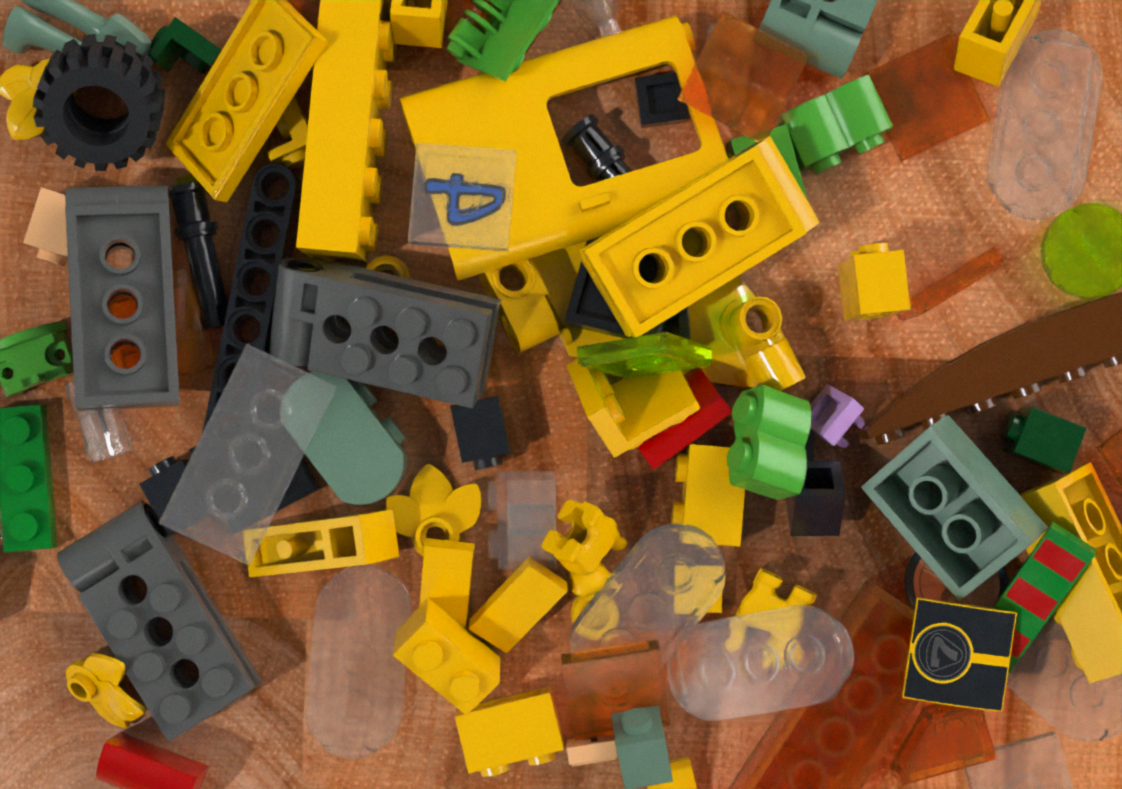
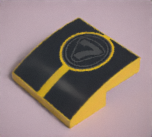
(959, 654)

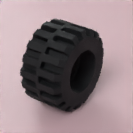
(90, 137)

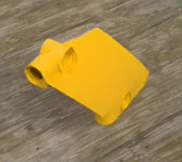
(716, 320)

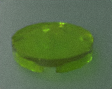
(1084, 251)

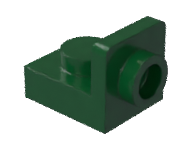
(182, 42)

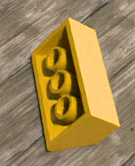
(1094, 604)

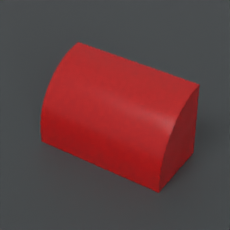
(676, 437)
(141, 765)

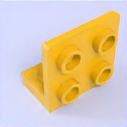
(632, 407)

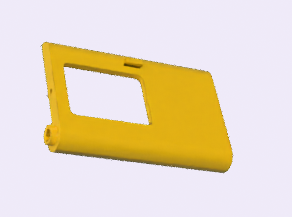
(514, 116)

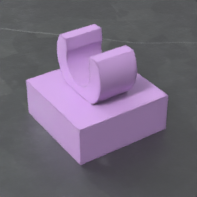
(833, 415)

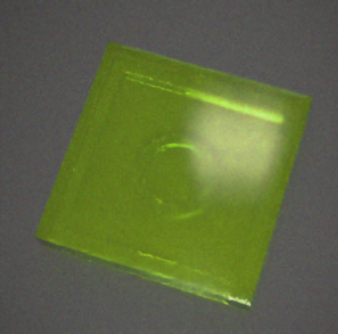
(645, 355)

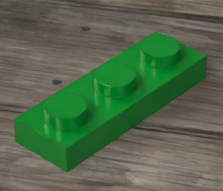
(26, 480)

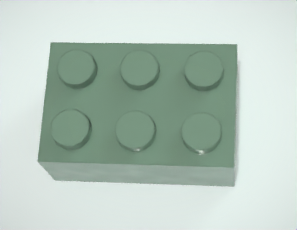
(954, 507)

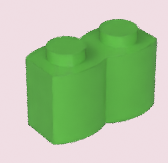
(837, 123)
(769, 442)

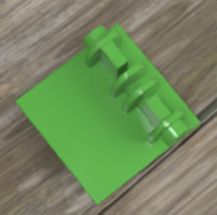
(502, 36)

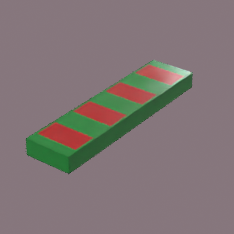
(1043, 584)

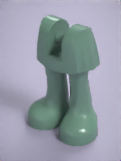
(27, 30)

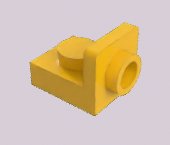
(295, 125)

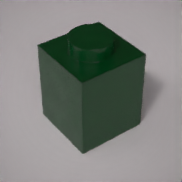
(1042, 439)

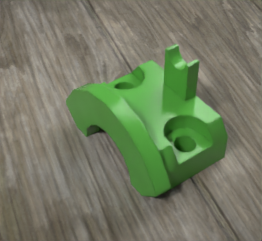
(35, 357)

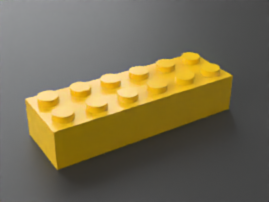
(346, 131)

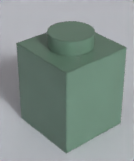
(641, 747)

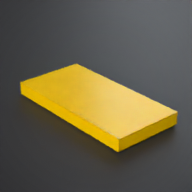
(245, 94)

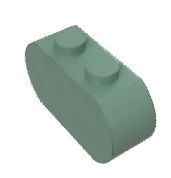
(355, 447)

